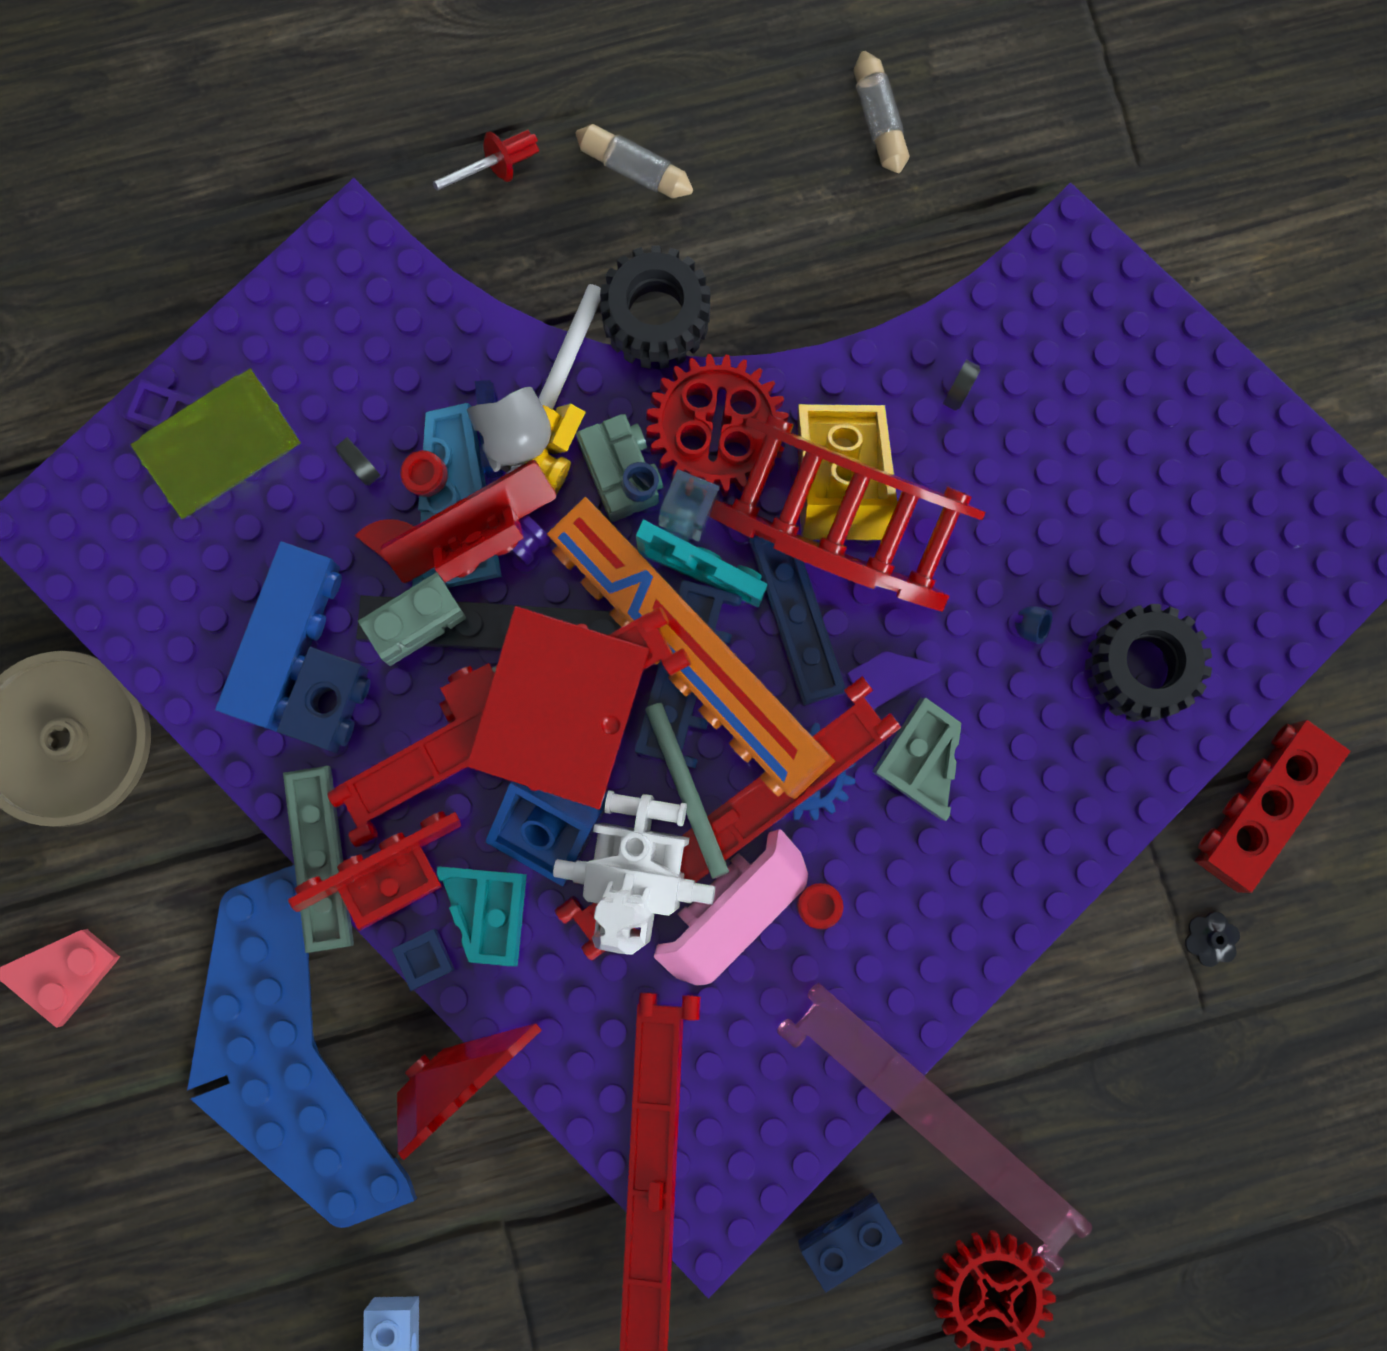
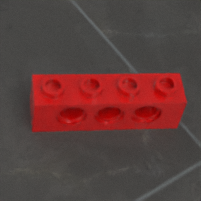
(1318, 761)

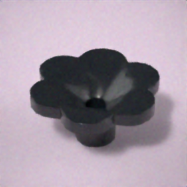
(1203, 939)

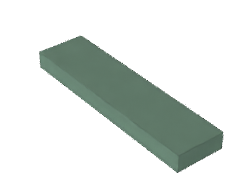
(317, 853)

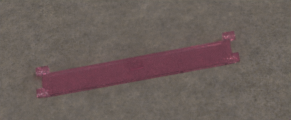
(939, 1121)

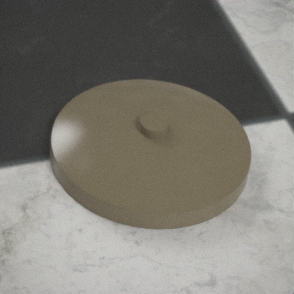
(68, 740)

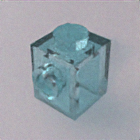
(687, 506)

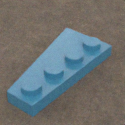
(453, 439)

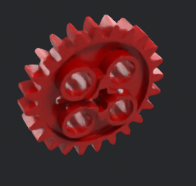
(678, 419)

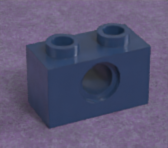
(318, 675)
(849, 1242)

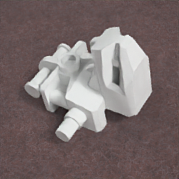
(634, 873)

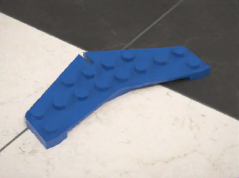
(280, 1089)

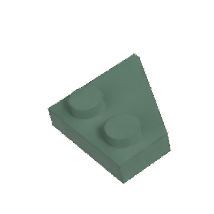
(923, 758)

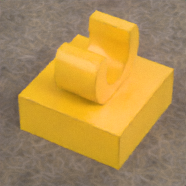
(564, 426)

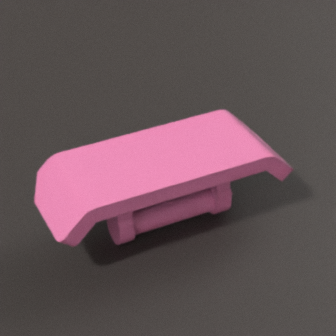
(741, 910)

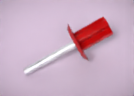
(499, 157)

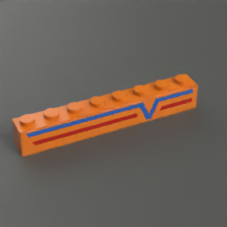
(716, 675)

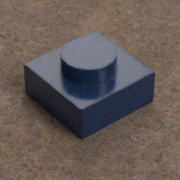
(423, 959)

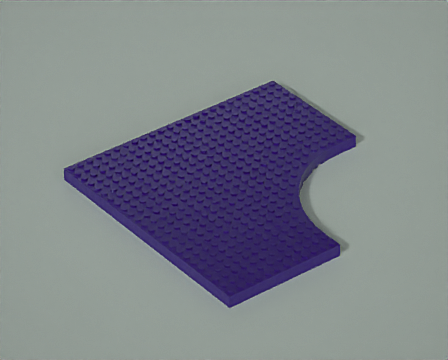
(1116, 468)

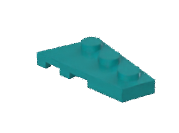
(699, 563)

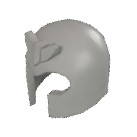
(512, 428)

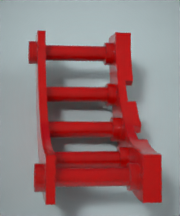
(830, 551)

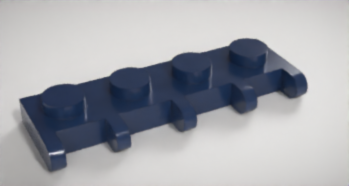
(679, 708)

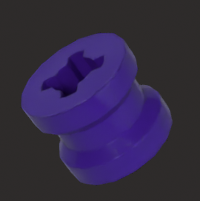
(533, 539)

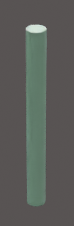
(687, 790)

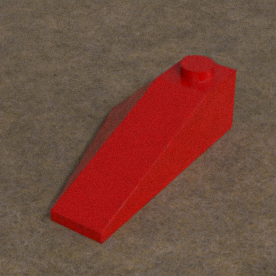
(449, 1080)

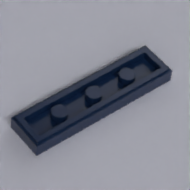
(799, 623)

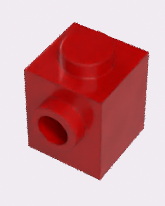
(466, 691)

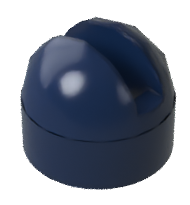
(644, 476)
(1035, 624)

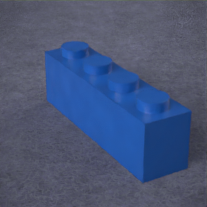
(279, 635)

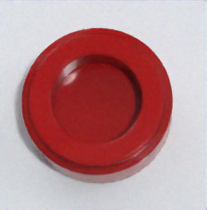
(424, 473)
(820, 906)

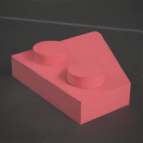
(60, 975)

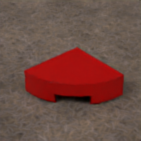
(381, 532)

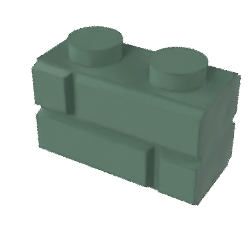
(608, 452)
(412, 619)

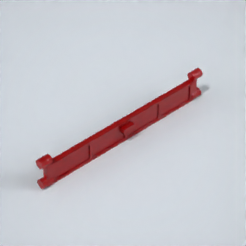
(450, 747)
(758, 807)
(652, 1172)

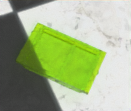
(215, 443)

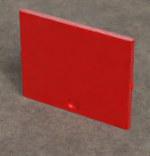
(558, 707)

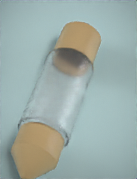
(881, 112)
(634, 161)

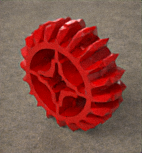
(1006, 1283)

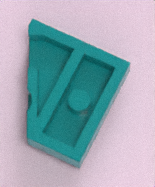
(487, 911)

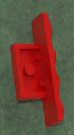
(471, 528)
(384, 880)

